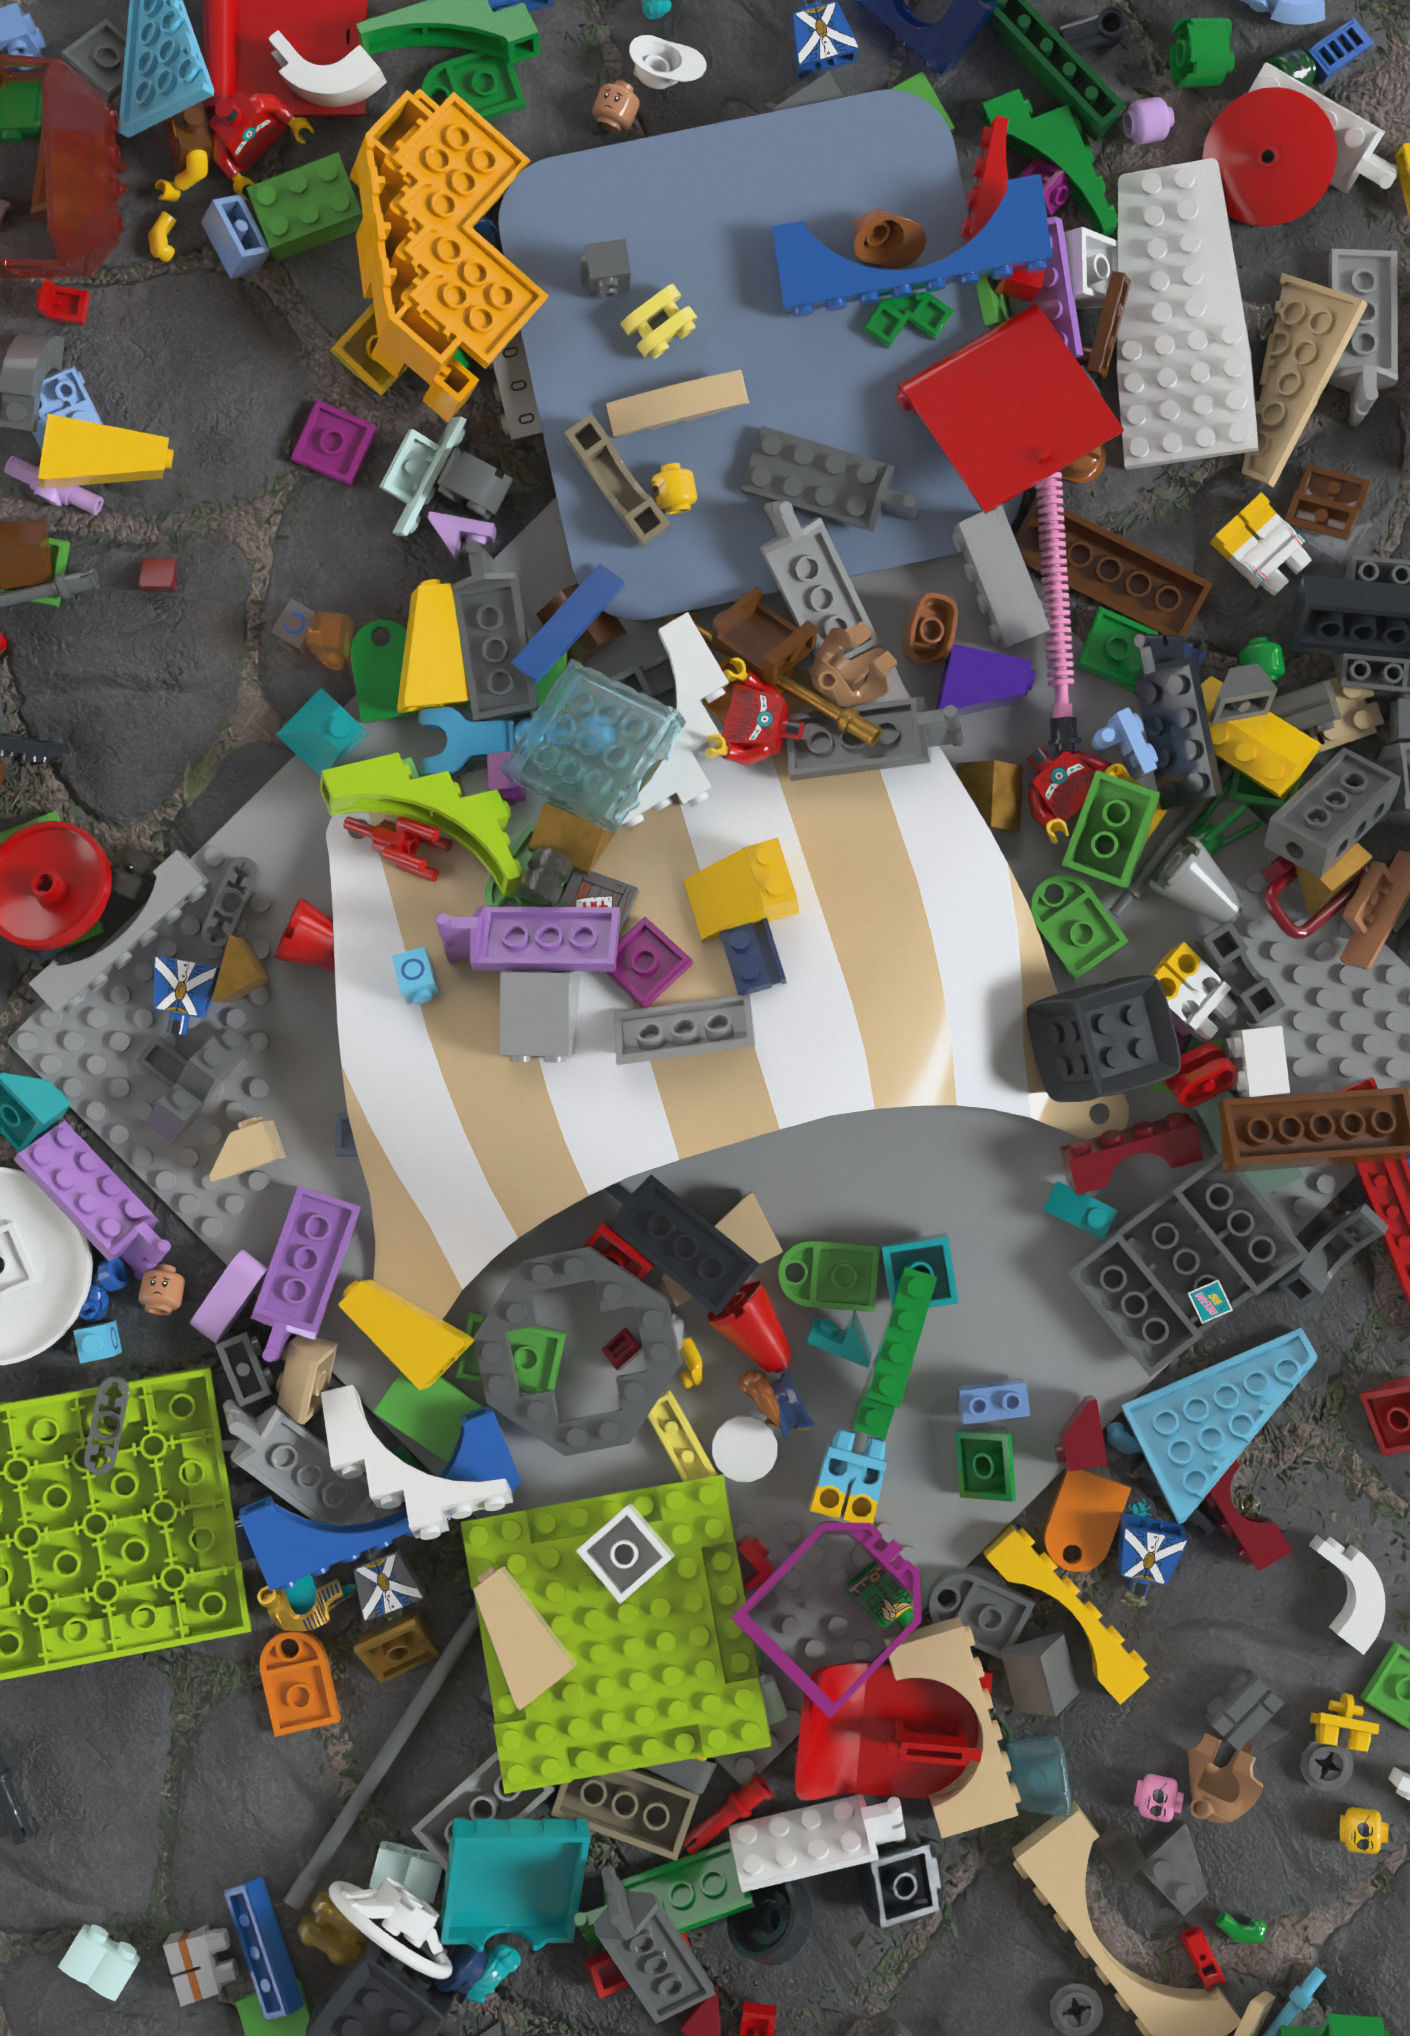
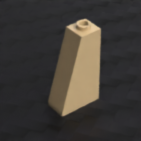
(744, 1226)
(521, 1637)

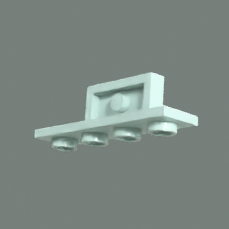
(416, 470)

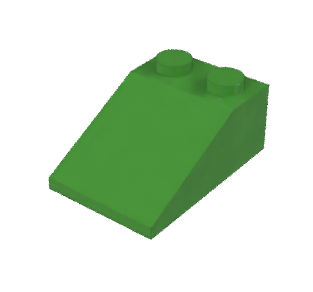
(1111, 829)

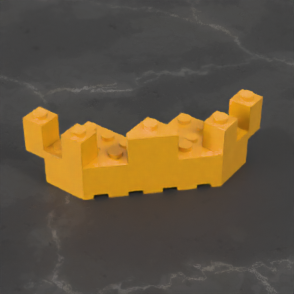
(433, 278)

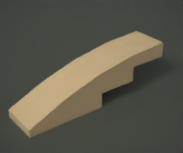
(677, 403)

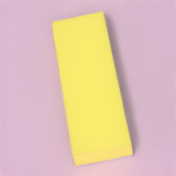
(679, 1439)

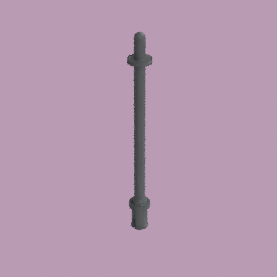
(62, 585)

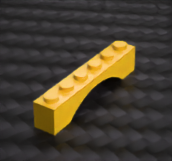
(1111, 1663)

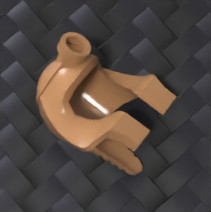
(842, 679)
(1221, 1792)

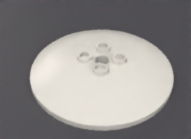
(43, 1272)

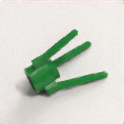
(1210, 834)

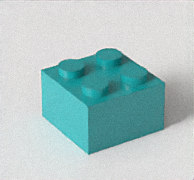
(924, 1254)

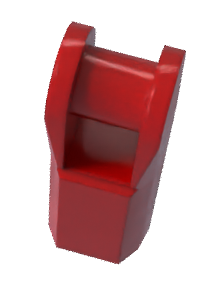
(1202, 1956)

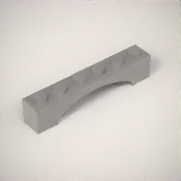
(175, 885)

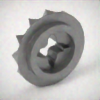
(1330, 1778)
(1089, 2016)

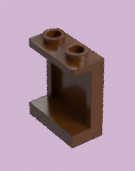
(762, 637)

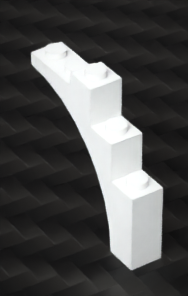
(696, 679)
(391, 1481)

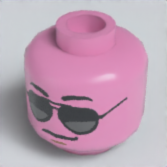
(1158, 1797)

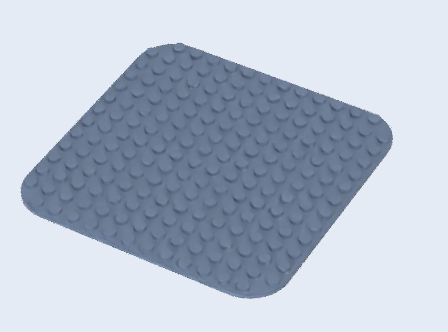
(702, 219)

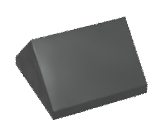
(1040, 1675)

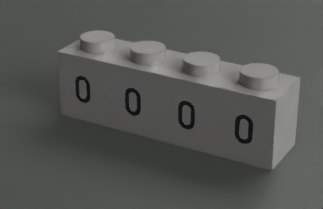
(516, 391)

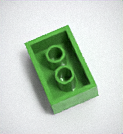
(306, 207)

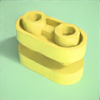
(679, 322)

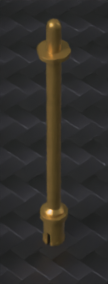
(847, 720)

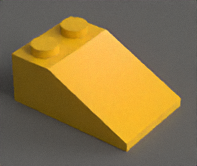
(742, 890)

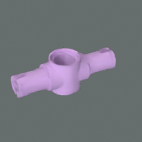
(57, 496)

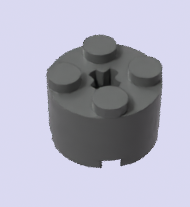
(474, 482)

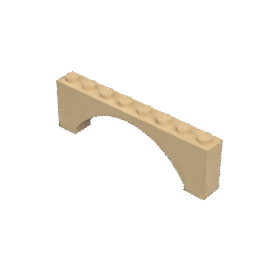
(1057, 1864)

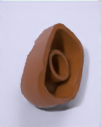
(930, 629)

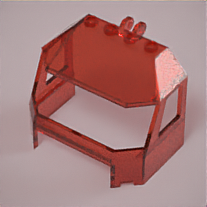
(78, 170)

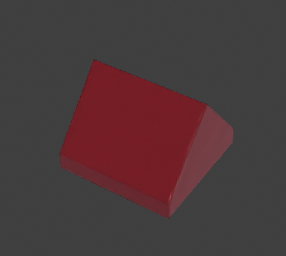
(622, 1349)

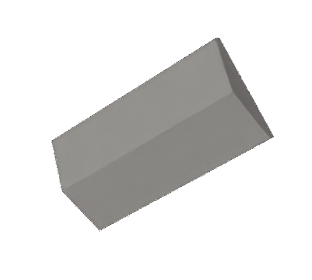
(683, 1029)

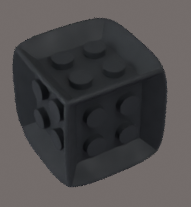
(1104, 1039)
(380, 1998)

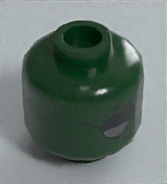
(1296, 64)

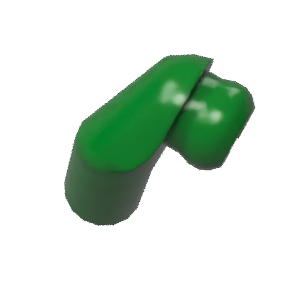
(1250, 1934)

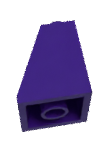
(983, 680)

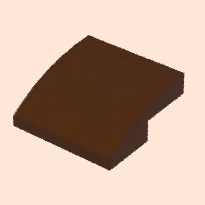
(1328, 502)

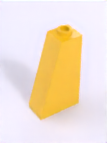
(96, 453)
(433, 655)
(404, 1332)

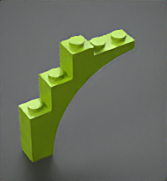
(388, 787)

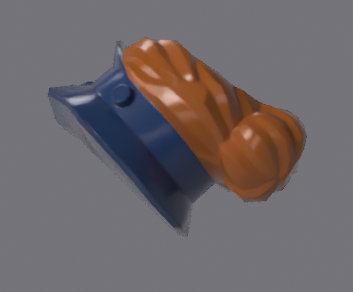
(777, 1401)

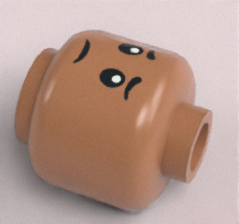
(615, 107)
(161, 1290)

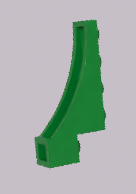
(454, 23)
(1057, 141)
(894, 1355)

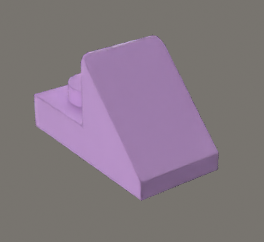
(453, 528)

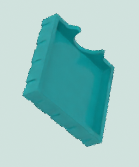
(513, 1880)

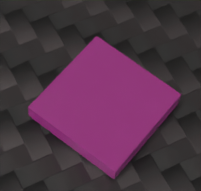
(333, 443)
(647, 963)

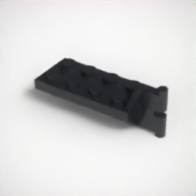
(1176, 722)
(681, 1243)

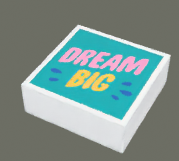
(1210, 1301)

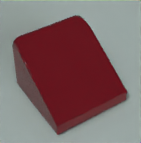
(158, 575)

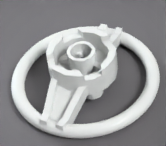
(401, 1914)

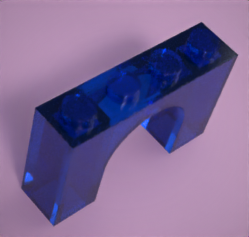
(939, 42)

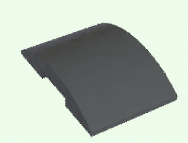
(1181, 1240)

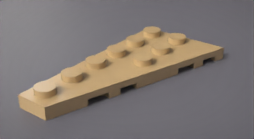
(1299, 360)

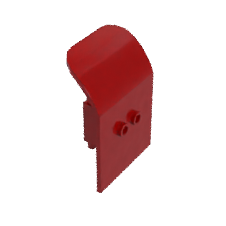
(887, 1736)

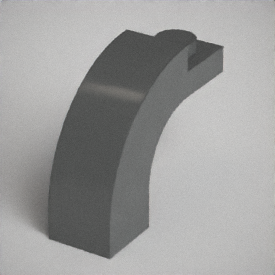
(23, 375)
(1330, 1251)

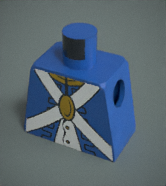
(822, 38)
(183, 990)
(1148, 1550)

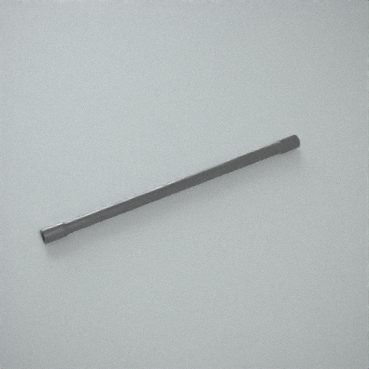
(308, 1878)

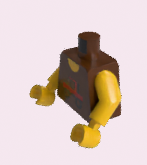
(189, 148)

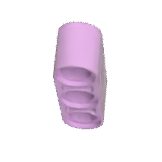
(229, 1296)

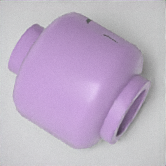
(1148, 120)

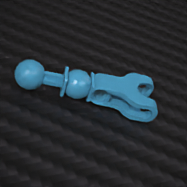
(466, 739)

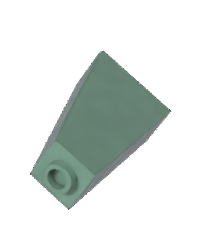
(1209, 1122)

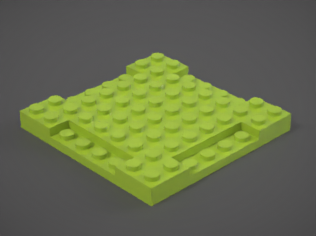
(119, 1555)
(653, 1674)

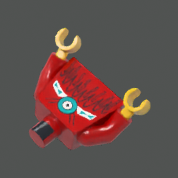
(246, 129)
(754, 720)
(1063, 786)

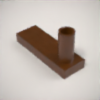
(1098, 356)

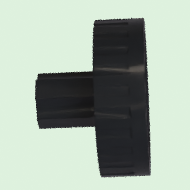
(784, 1927)

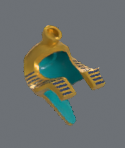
(304, 1605)

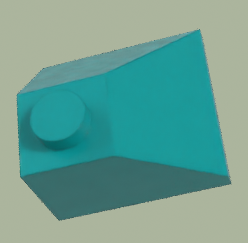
(322, 733)
(28, 1108)

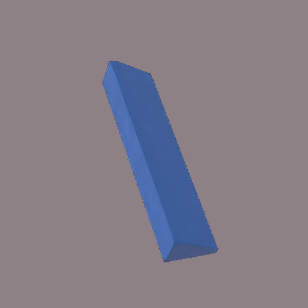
(568, 623)
(264, 1948)

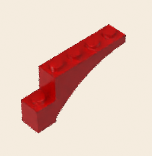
(985, 200)

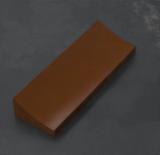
(1120, 573)
(1315, 1129)

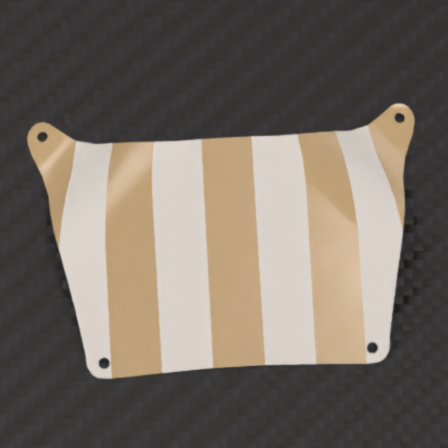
(896, 994)

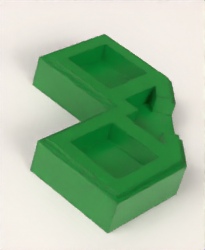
(919, 310)

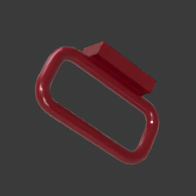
(1284, 873)

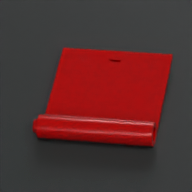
(240, 52)
(1010, 408)

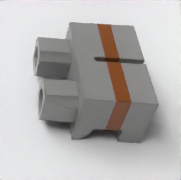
(196, 1963)

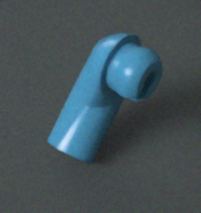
(1121, 1440)

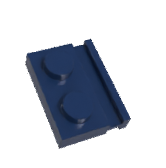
(753, 957)

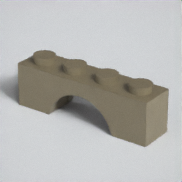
(615, 481)

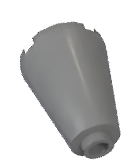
(1197, 883)

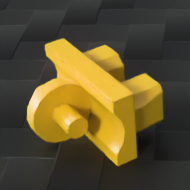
(1358, 1731)

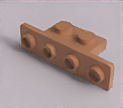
(1376, 909)

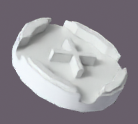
(744, 1448)

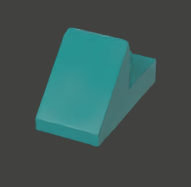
(1080, 1210)
(848, 1343)

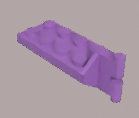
(1056, 294)
(533, 938)
(94, 1198)
(304, 1268)

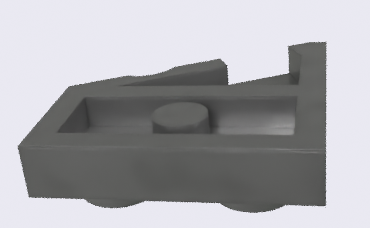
(1176, 1869)

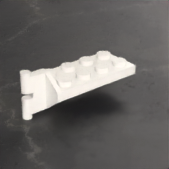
(1354, 135)
(813, 1840)

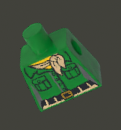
(879, 1596)

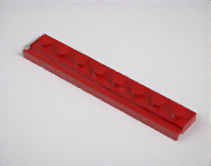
(1388, 1195)

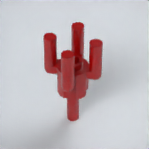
(401, 841)

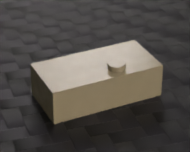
(631, 1808)

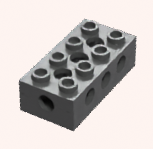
(1364, 795)

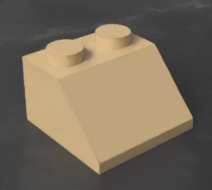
(248, 1148)
(305, 1376)

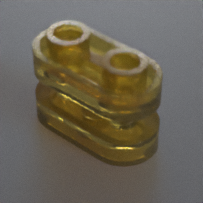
(317, 1931)

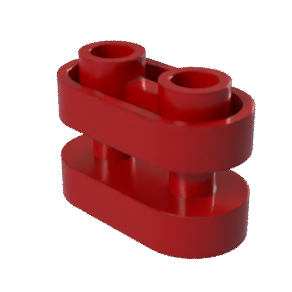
(1202, 1075)

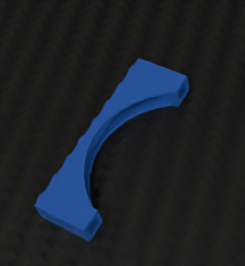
(1009, 242)
(297, 1546)

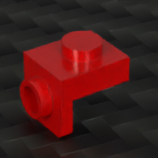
(62, 303)
(756, 1553)
(757, 2019)

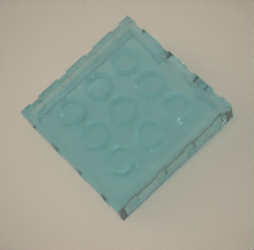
(592, 745)

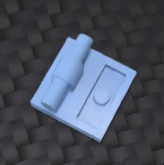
(64, 397)
(1125, 731)

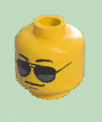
(674, 489)
(1363, 1830)

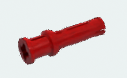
(738, 1805)

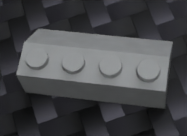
(1000, 578)
(476, 1798)

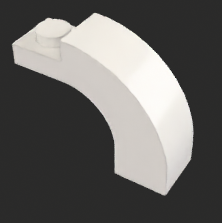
(328, 85)
(1365, 1602)

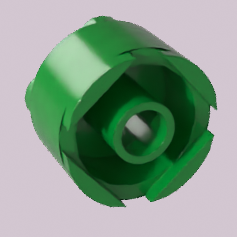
(1201, 52)

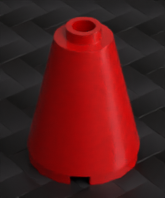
(308, 938)
(754, 1327)

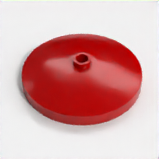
(1303, 151)
(51, 885)

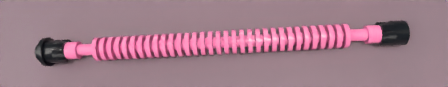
(1063, 724)

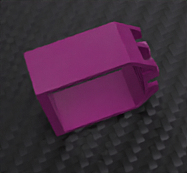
(885, 1556)

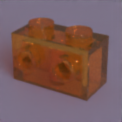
(331, 639)

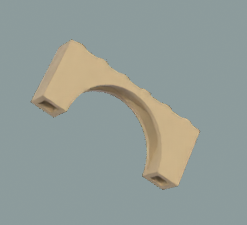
(983, 1789)

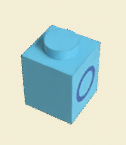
(416, 975)
(97, 1341)

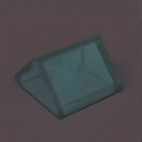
(1041, 1775)

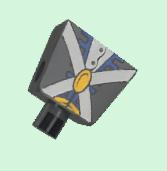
(386, 1582)

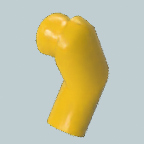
(158, 237)
(693, 1362)

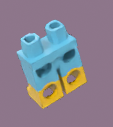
(850, 1468)

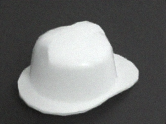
(664, 62)

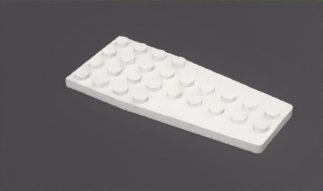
(1183, 322)

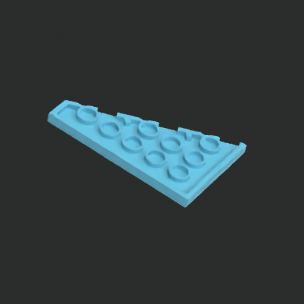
(160, 65)
(1208, 1419)

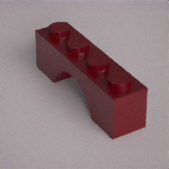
(1092, 1161)
(1258, 1538)

